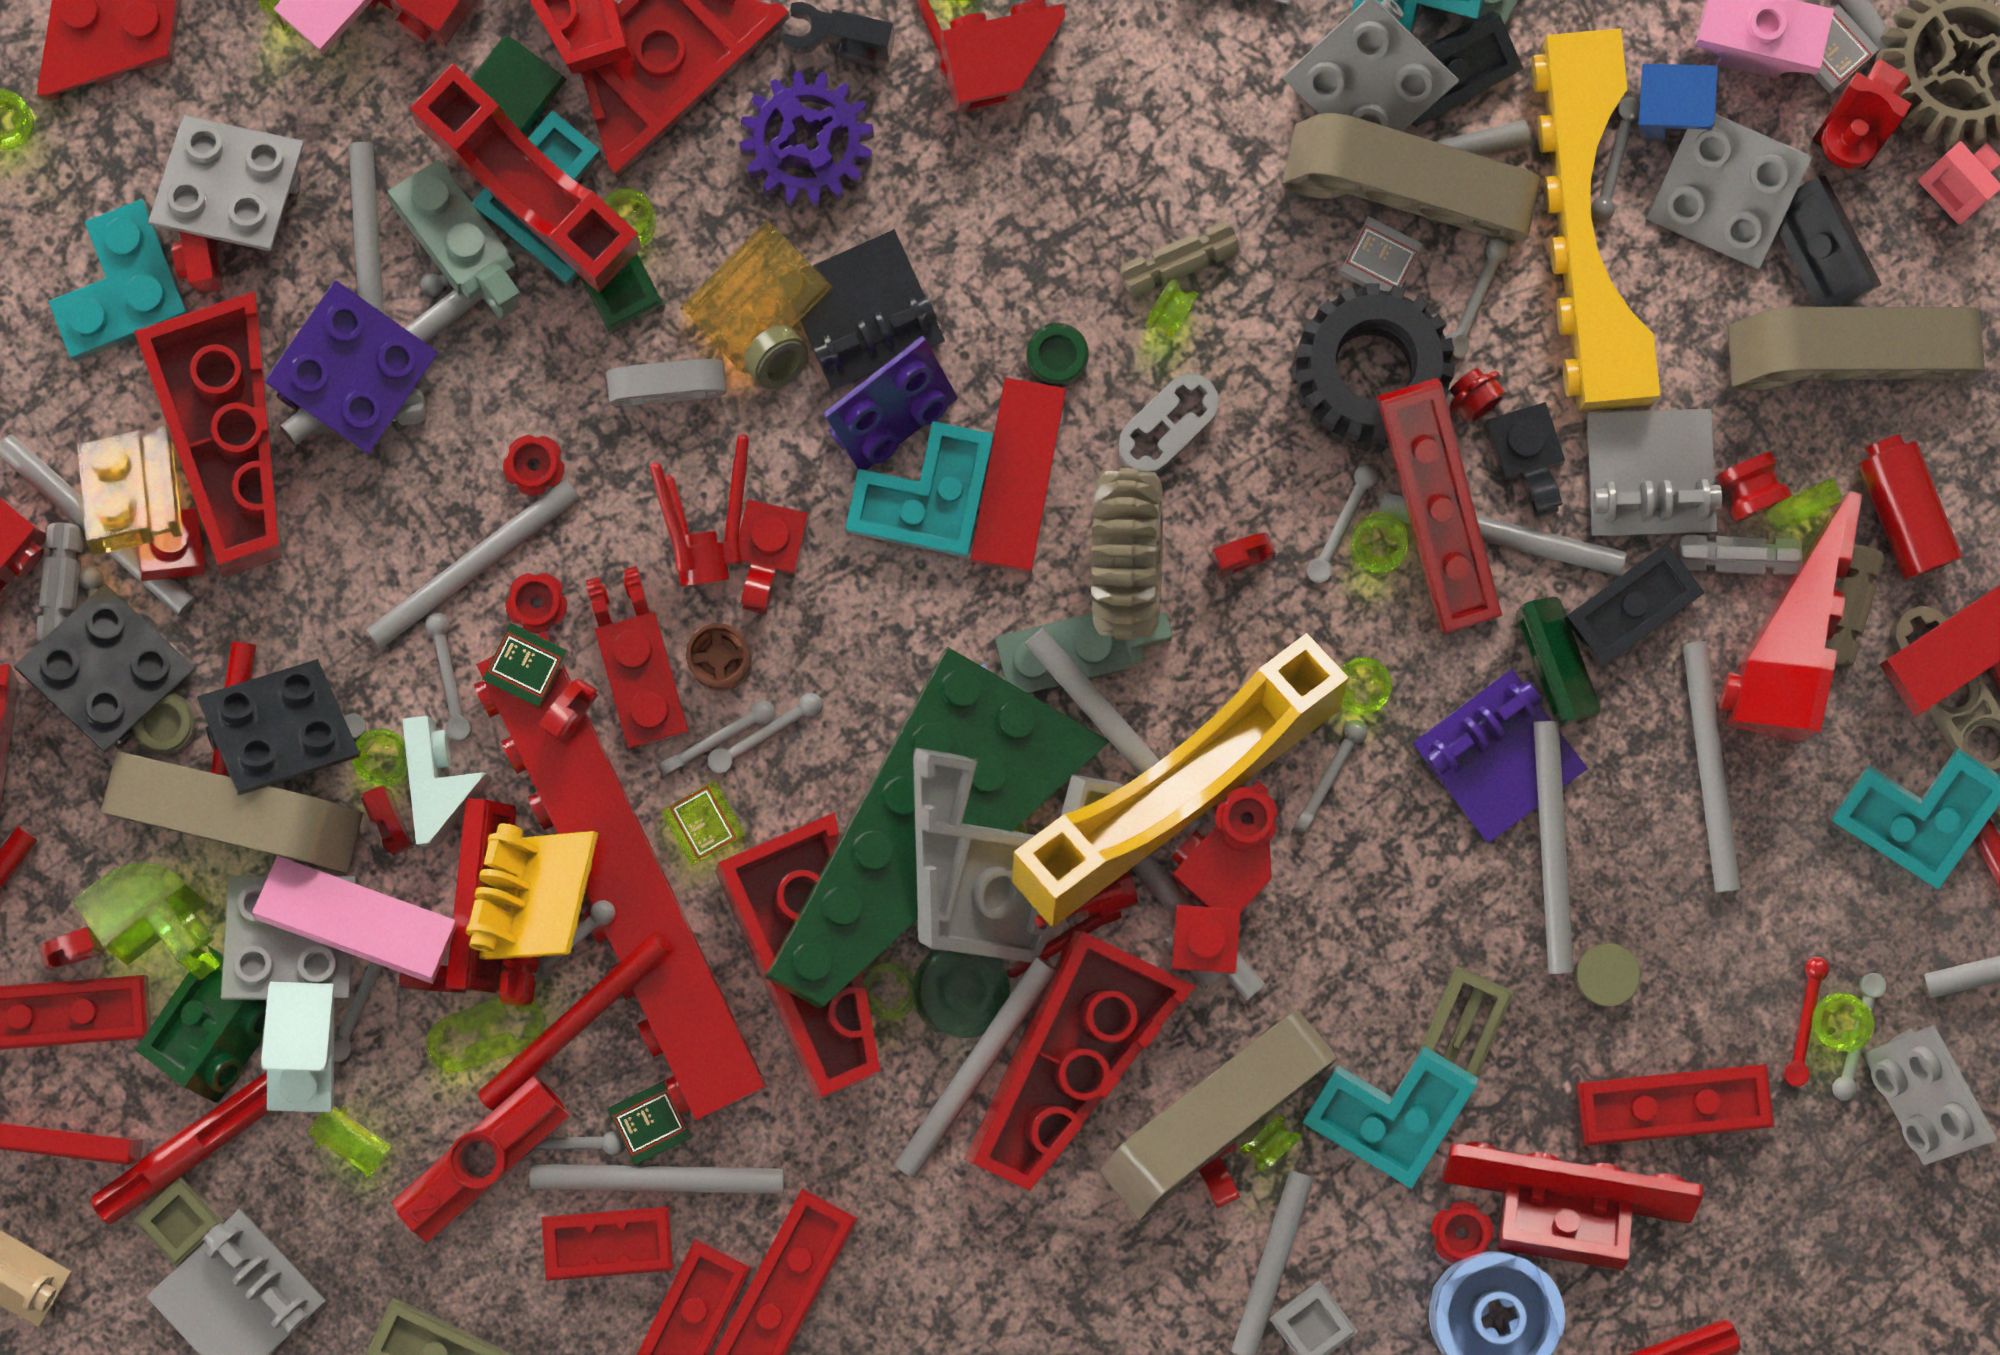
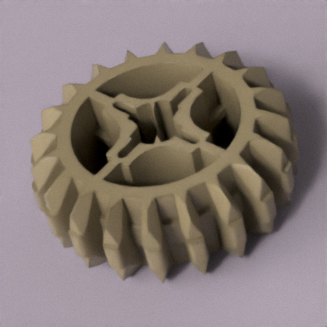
(1946, 44)
(1127, 553)

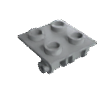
(1371, 69)
(227, 183)
(1729, 189)
(1652, 472)
(266, 954)
(1928, 1095)
(236, 1293)

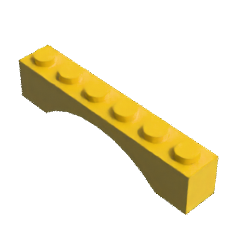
(1609, 345)
(1107, 838)

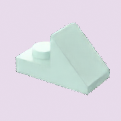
(435, 799)
(299, 1047)

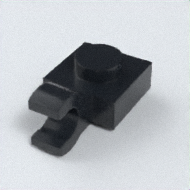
(854, 36)
(1527, 449)

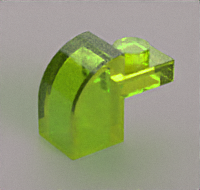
(148, 904)

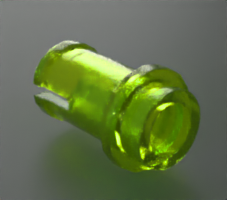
(349, 1140)

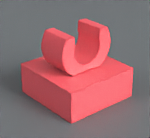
(1962, 180)

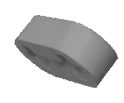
(666, 382)
(1157, 414)

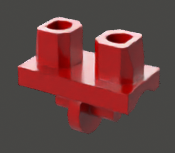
(1864, 117)

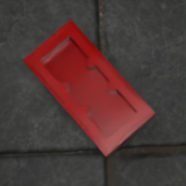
(607, 1243)

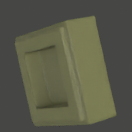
(178, 1220)

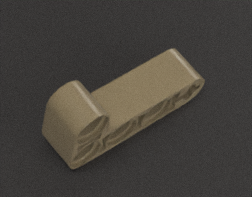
(1394, 168)
(1854, 344)
(210, 808)
(1216, 1113)

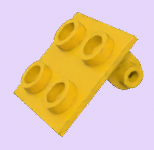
(534, 896)

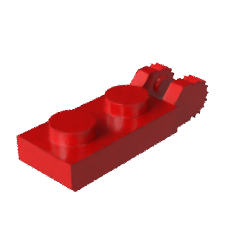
(637, 666)

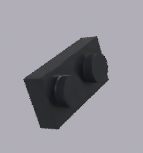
(1478, 56)
(1826, 246)
(1634, 605)

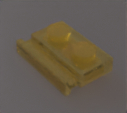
(755, 290)
(128, 490)

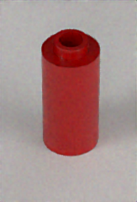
(1908, 507)

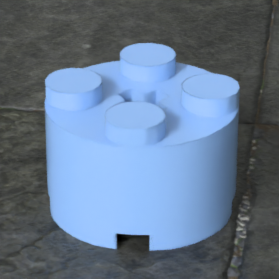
(1512, 1282)

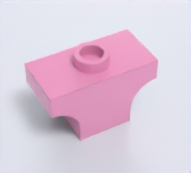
(1765, 35)

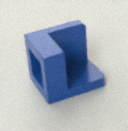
(1677, 98)

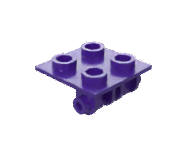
(350, 367)
(890, 406)
(1488, 754)

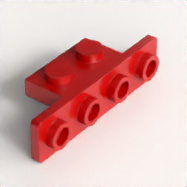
(1569, 1207)

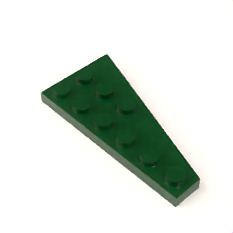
(871, 877)

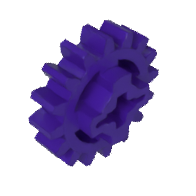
(826, 125)

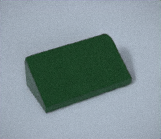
(518, 81)
(1557, 660)

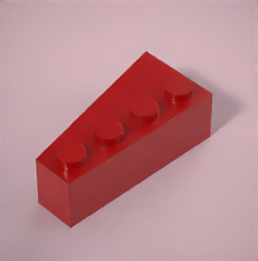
(216, 409)
(766, 894)
(1072, 1055)

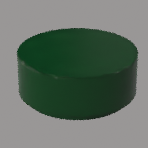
(1057, 355)

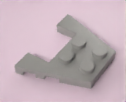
(967, 869)

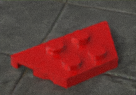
(104, 40)
(674, 63)

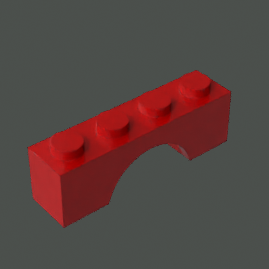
(524, 180)

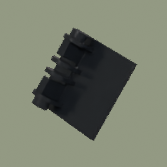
(869, 311)
(104, 668)
(277, 727)

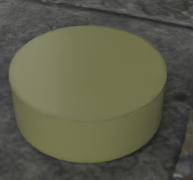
(776, 357)
(168, 726)
(1607, 974)

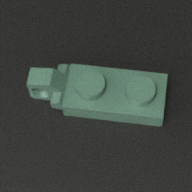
(456, 237)
(1078, 637)

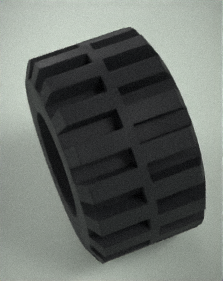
(1356, 315)

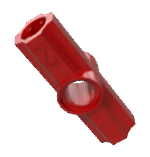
(453, 1187)

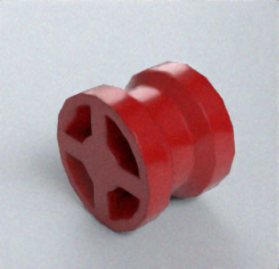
(1753, 486)

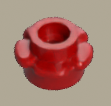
(1476, 395)
(522, 452)
(524, 590)
(1247, 801)
(1461, 1215)

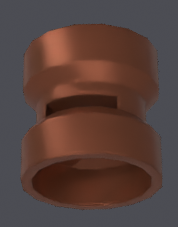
(715, 647)

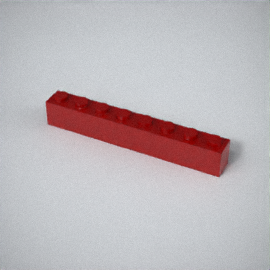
(680, 993)

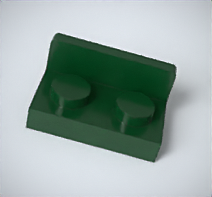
(204, 1038)

